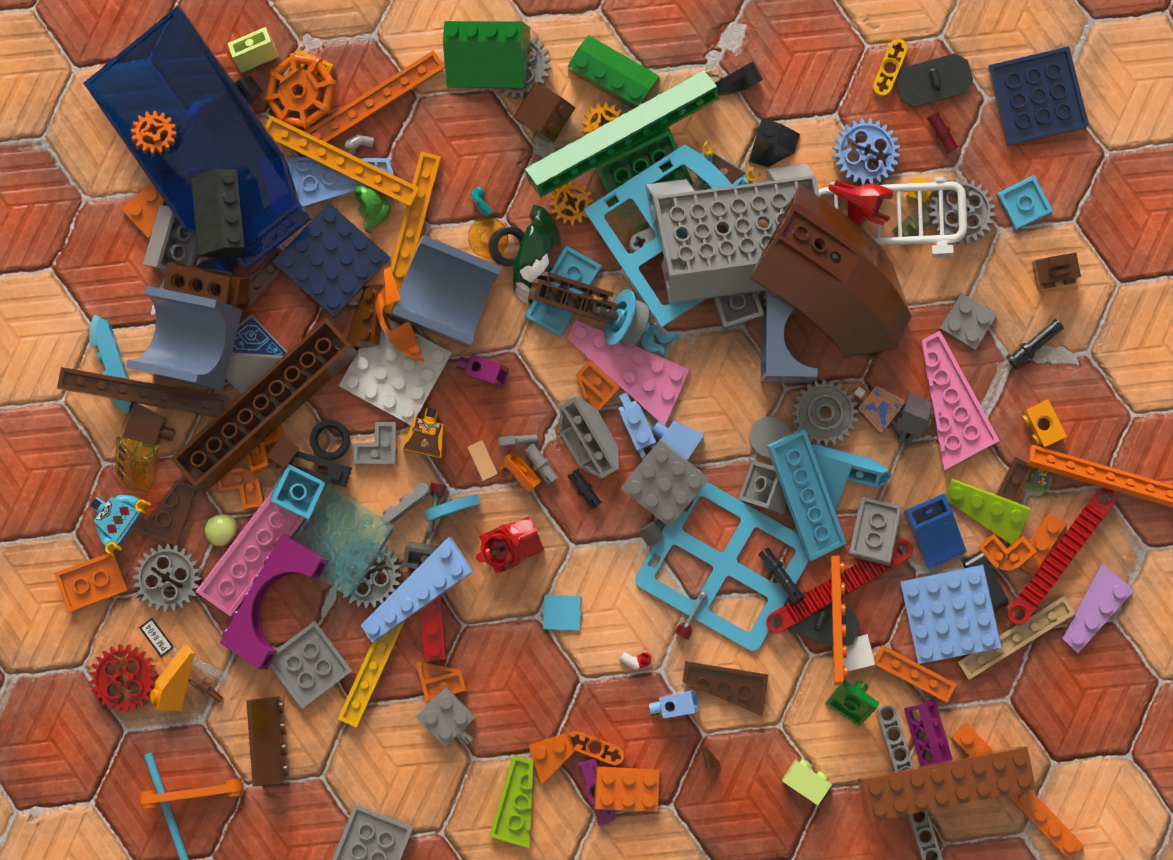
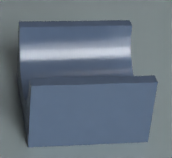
(445, 291)
(189, 339)
(776, 361)

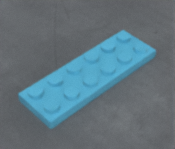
(806, 494)

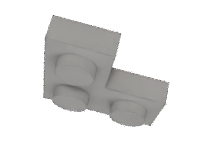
(381, 451)

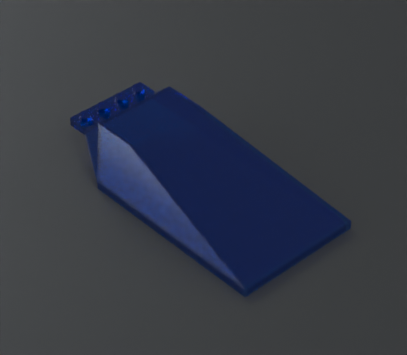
(216, 128)

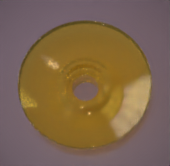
(486, 226)

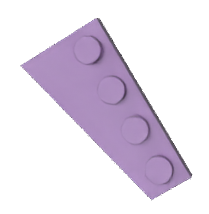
(1100, 602)

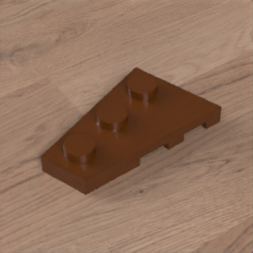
(365, 325)

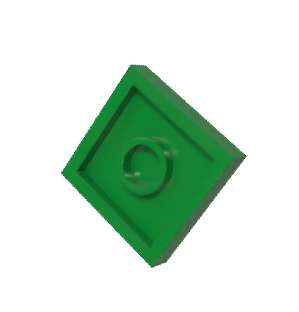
(852, 702)

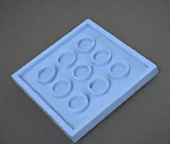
(951, 614)

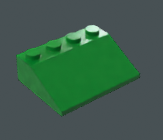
(486, 54)
(639, 158)

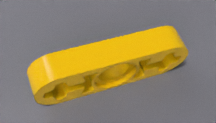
(889, 84)

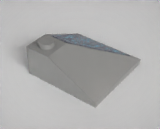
(252, 354)

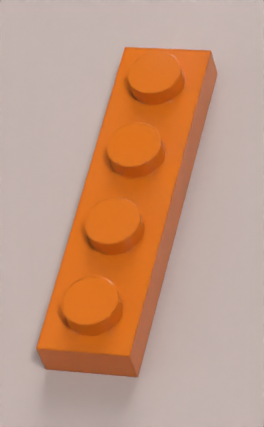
(914, 673)

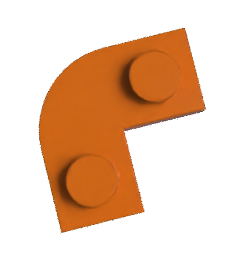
(256, 458)
(248, 484)
(1009, 558)

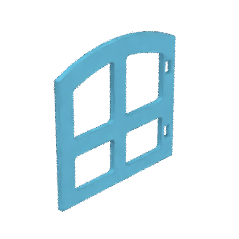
(636, 191)

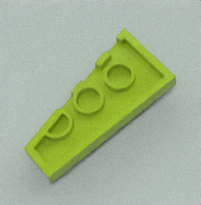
(990, 510)
(513, 813)

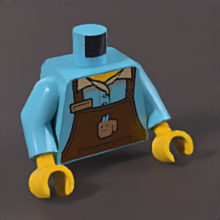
(731, 172)

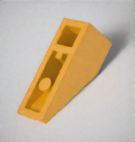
(172, 683)

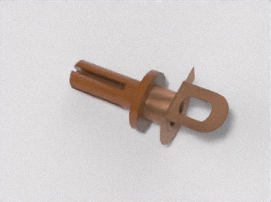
(206, 687)

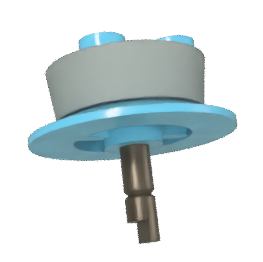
(628, 319)

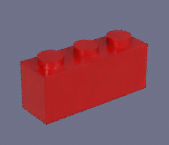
(433, 631)

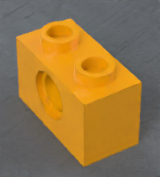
(1054, 428)

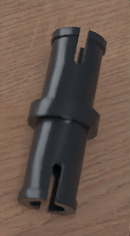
(584, 489)

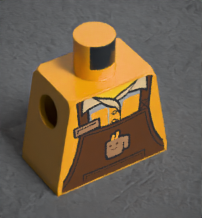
(425, 435)

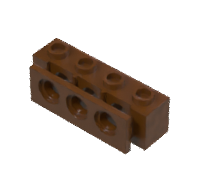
(206, 283)
(563, 299)

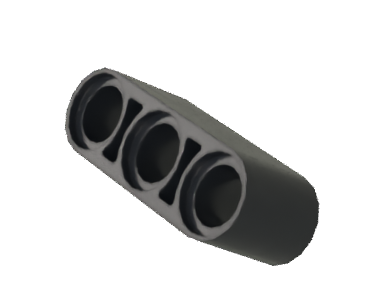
(997, 594)

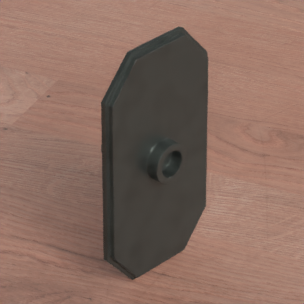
(934, 80)
(820, 629)

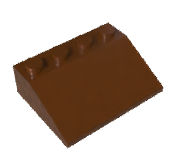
(266, 740)

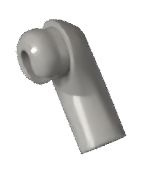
(356, 141)

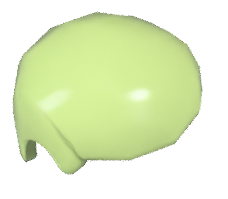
(221, 530)

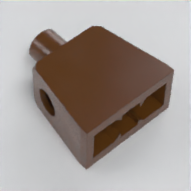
(147, 426)

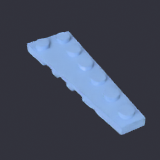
(428, 582)

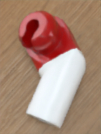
(637, 662)

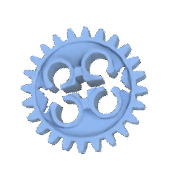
(873, 134)

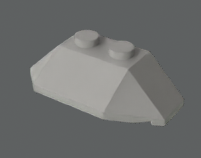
(588, 438)

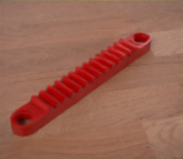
(1061, 556)
(821, 595)

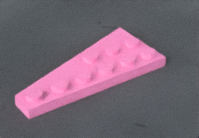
(957, 413)

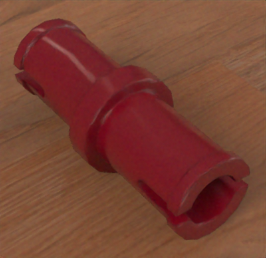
(942, 132)

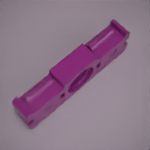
(589, 775)

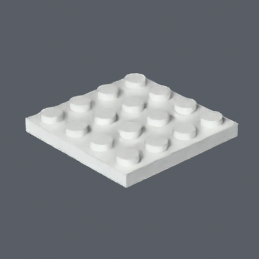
(394, 380)

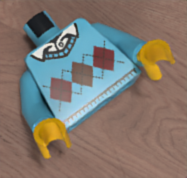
(117, 519)

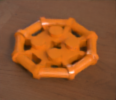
(311, 90)

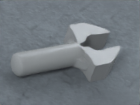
(513, 440)

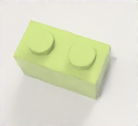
(253, 50)
(806, 781)

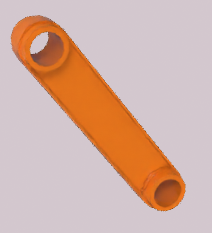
(232, 788)

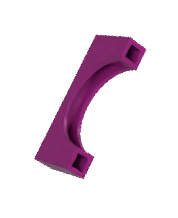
(245, 631)

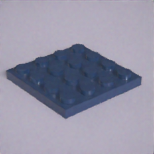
(1038, 96)
(331, 260)

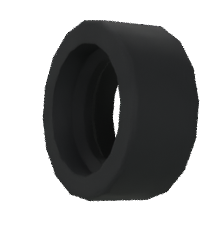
(494, 240)
(330, 424)

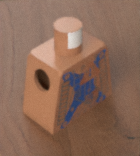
(878, 406)

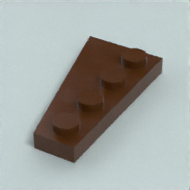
(732, 685)

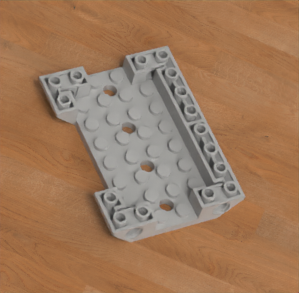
(714, 262)

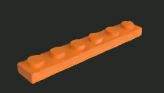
(839, 629)

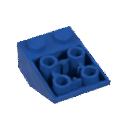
(935, 530)

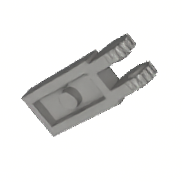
(406, 503)

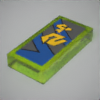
(1040, 480)

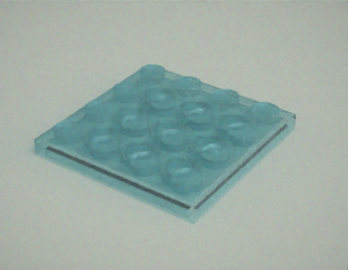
(345, 536)

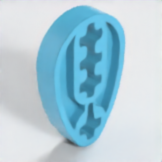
(452, 507)

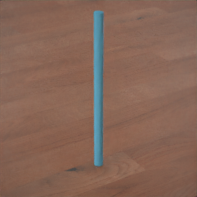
(166, 807)

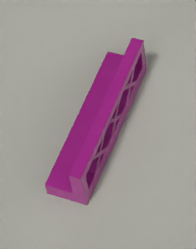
(931, 725)

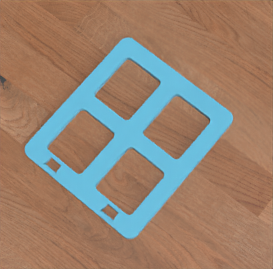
(725, 565)

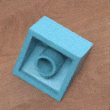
(297, 491)

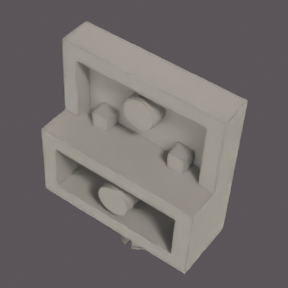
(446, 717)

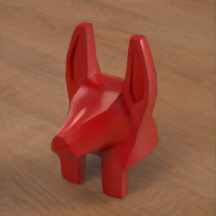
(863, 201)

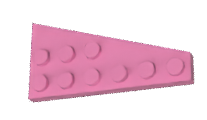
(641, 374)

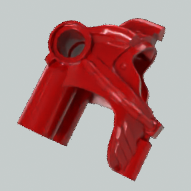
(516, 541)

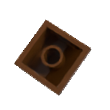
(544, 112)

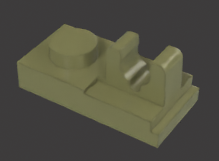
(910, 225)

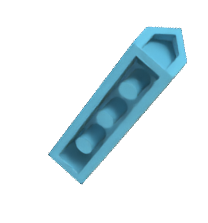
(103, 337)
(864, 469)

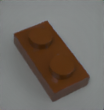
(1014, 480)

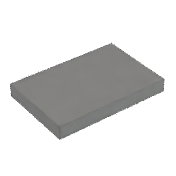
(875, 531)

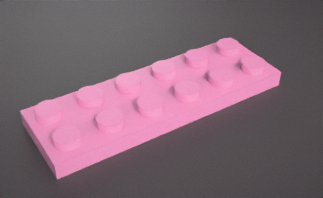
(245, 557)

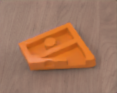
(144, 209)
(596, 385)
(436, 677)
(551, 754)

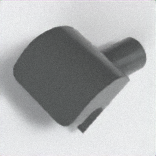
(651, 532)

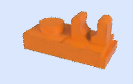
(521, 471)

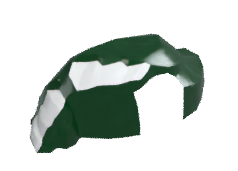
(534, 252)

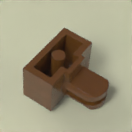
(1056, 269)

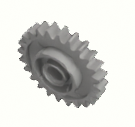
(840, 412)

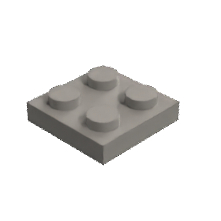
(968, 321)

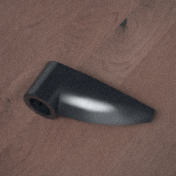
(739, 79)

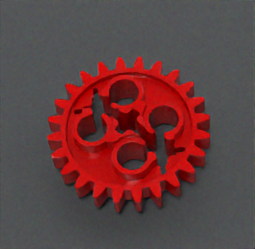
(104, 680)

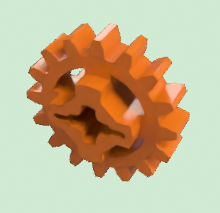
(162, 129)

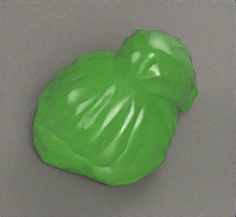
(372, 207)

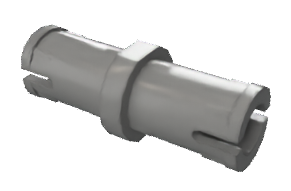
(540, 464)

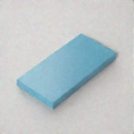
(572, 266)

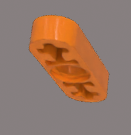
(612, 747)

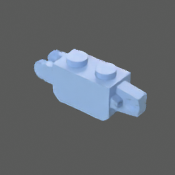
(636, 425)

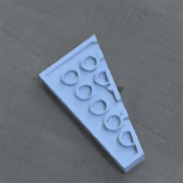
(319, 183)

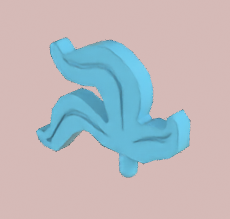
(648, 339)

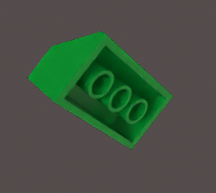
(612, 72)

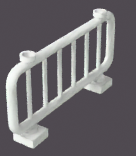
(942, 248)

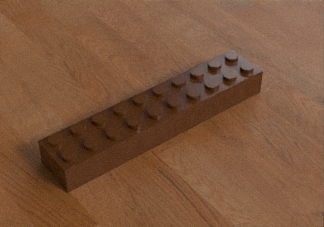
(264, 406)

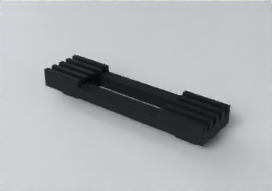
(337, 473)

